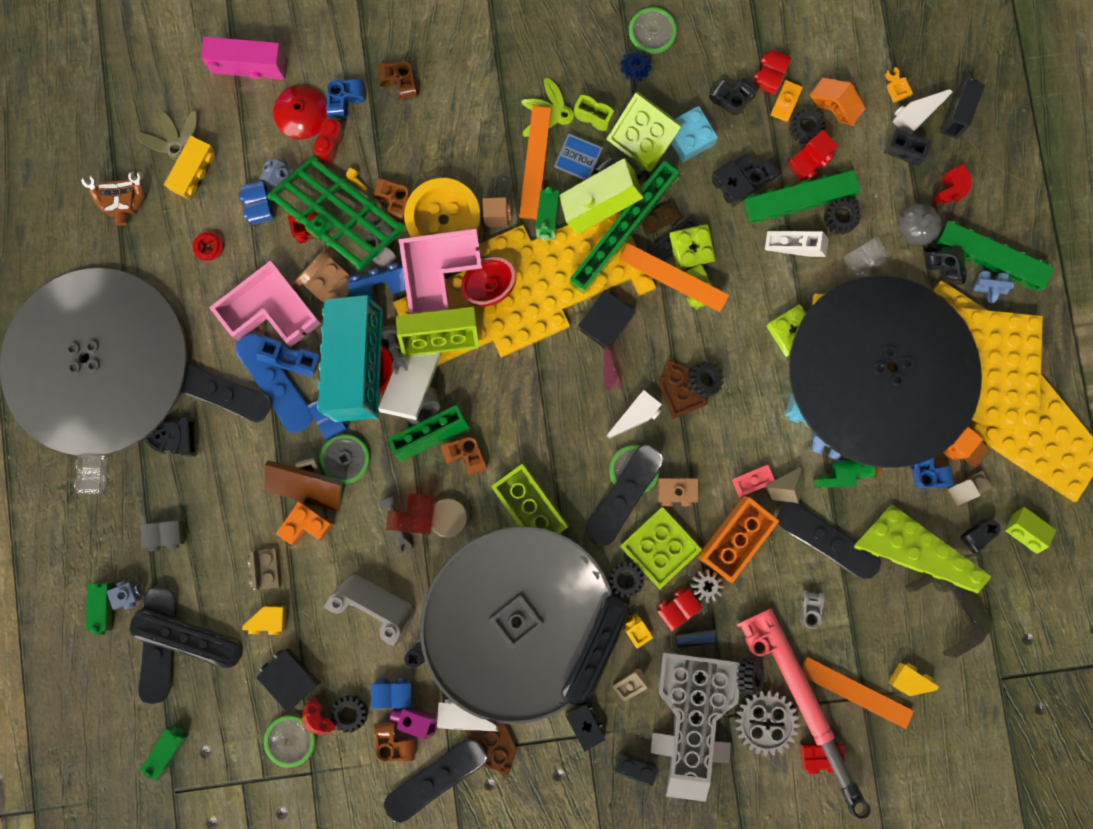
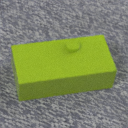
(600, 196)
(437, 331)
(529, 501)

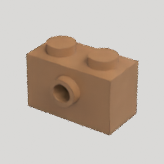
(496, 212)
(677, 491)

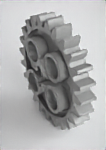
(764, 740)

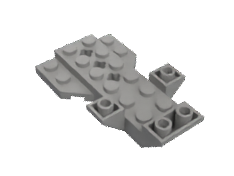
(694, 745)

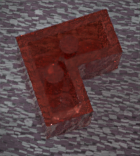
(416, 519)

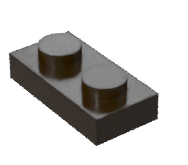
(660, 218)

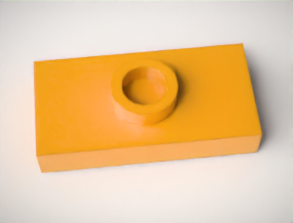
(786, 101)

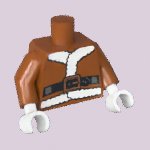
(117, 197)

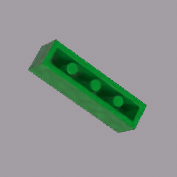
(428, 433)

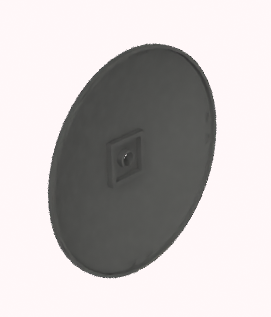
(131, 371)
(468, 633)

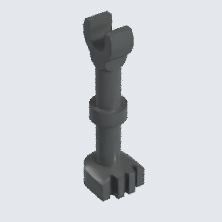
(389, 335)
(389, 503)

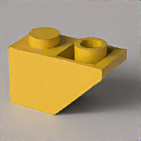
(267, 619)
(910, 682)

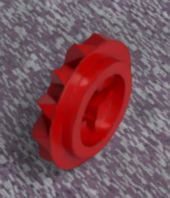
(207, 237)

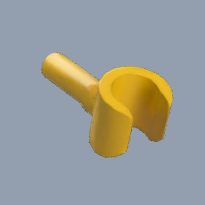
(351, 176)

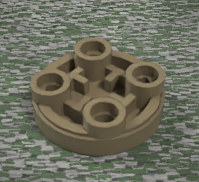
(448, 518)

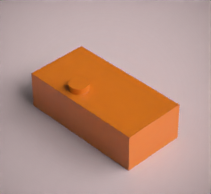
(738, 539)

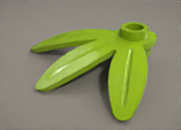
(556, 109)

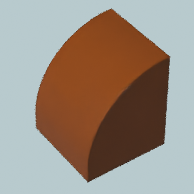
(978, 455)

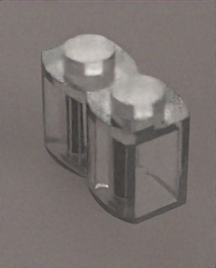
(865, 257)
(91, 474)

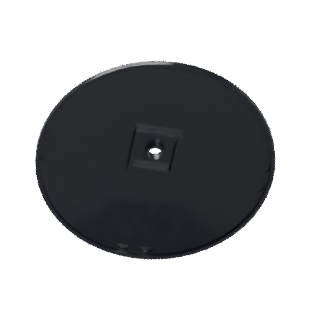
(851, 395)

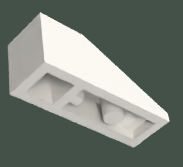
(916, 112)
(797, 243)
(638, 413)
(453, 717)

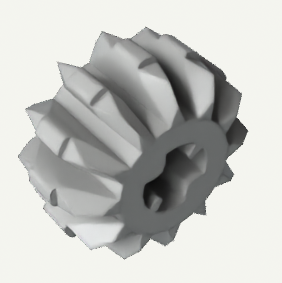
(713, 588)

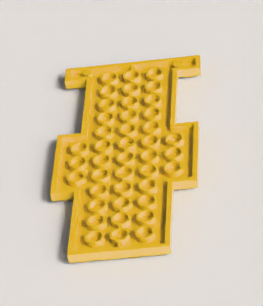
(541, 286)

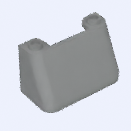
(376, 602)

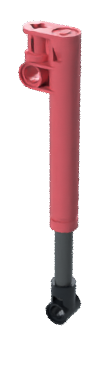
(767, 631)

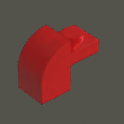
(958, 186)

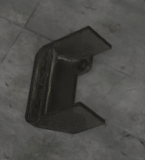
(972, 607)

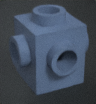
(275, 172)
(125, 595)

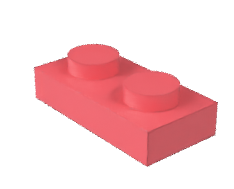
(753, 480)

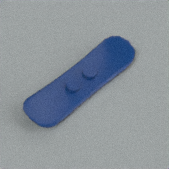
(274, 382)

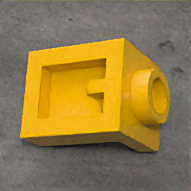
(637, 631)

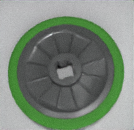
(356, 453)

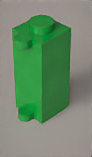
(547, 214)
(98, 608)
(164, 752)

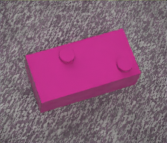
(244, 58)

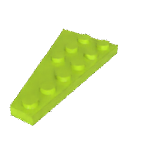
(913, 546)

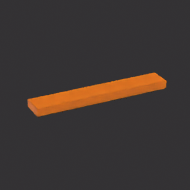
(535, 161)
(673, 277)
(856, 693)

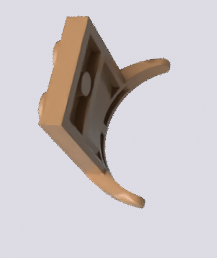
(324, 278)

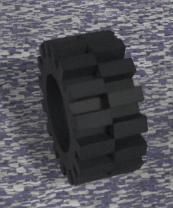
(811, 115)
(849, 207)
(713, 375)
(614, 579)
(750, 676)
(340, 722)

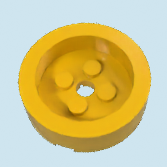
(437, 199)

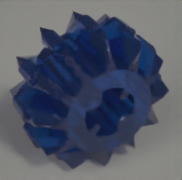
(632, 71)

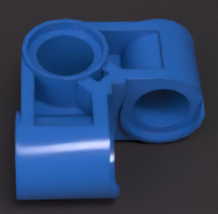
(351, 91)
(937, 477)

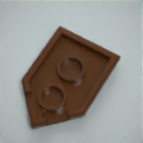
(675, 390)
(498, 747)

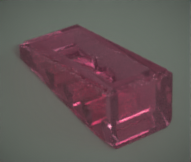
(611, 379)

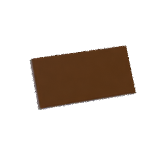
(303, 485)

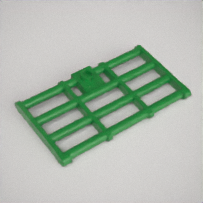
(325, 221)

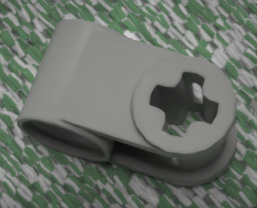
(811, 607)

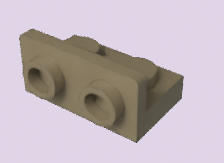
(263, 569)

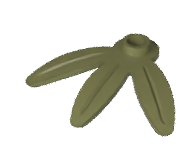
(175, 143)

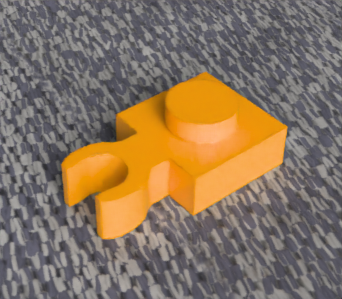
(897, 88)

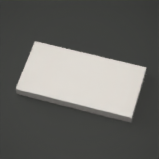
(408, 388)

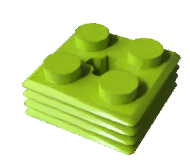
(684, 238)
(781, 325)

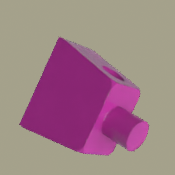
(422, 724)

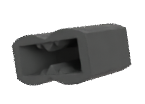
(162, 534)

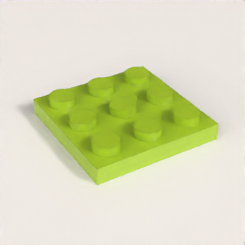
(644, 132)
(660, 548)

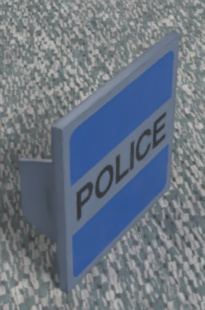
(578, 157)

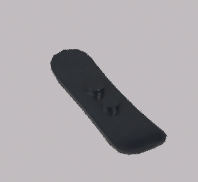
(226, 394)
(624, 495)
(827, 540)
(186, 638)
(596, 651)
(157, 660)
(434, 780)

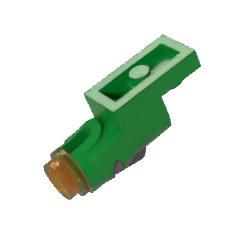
(845, 474)

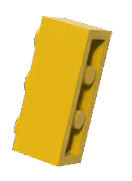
(190, 167)

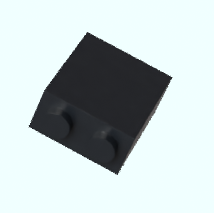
(962, 108)
(606, 319)
(287, 679)

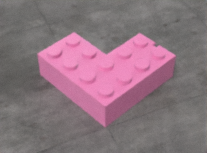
(429, 259)
(261, 298)

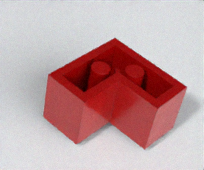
(816, 153)

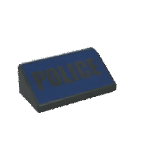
(695, 638)

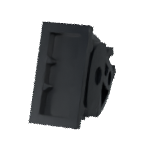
(174, 437)

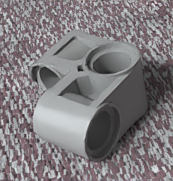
(386, 256)

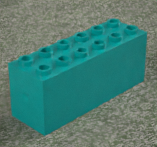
(350, 359)

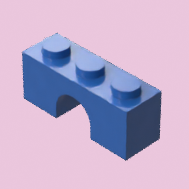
(392, 276)
(276, 354)

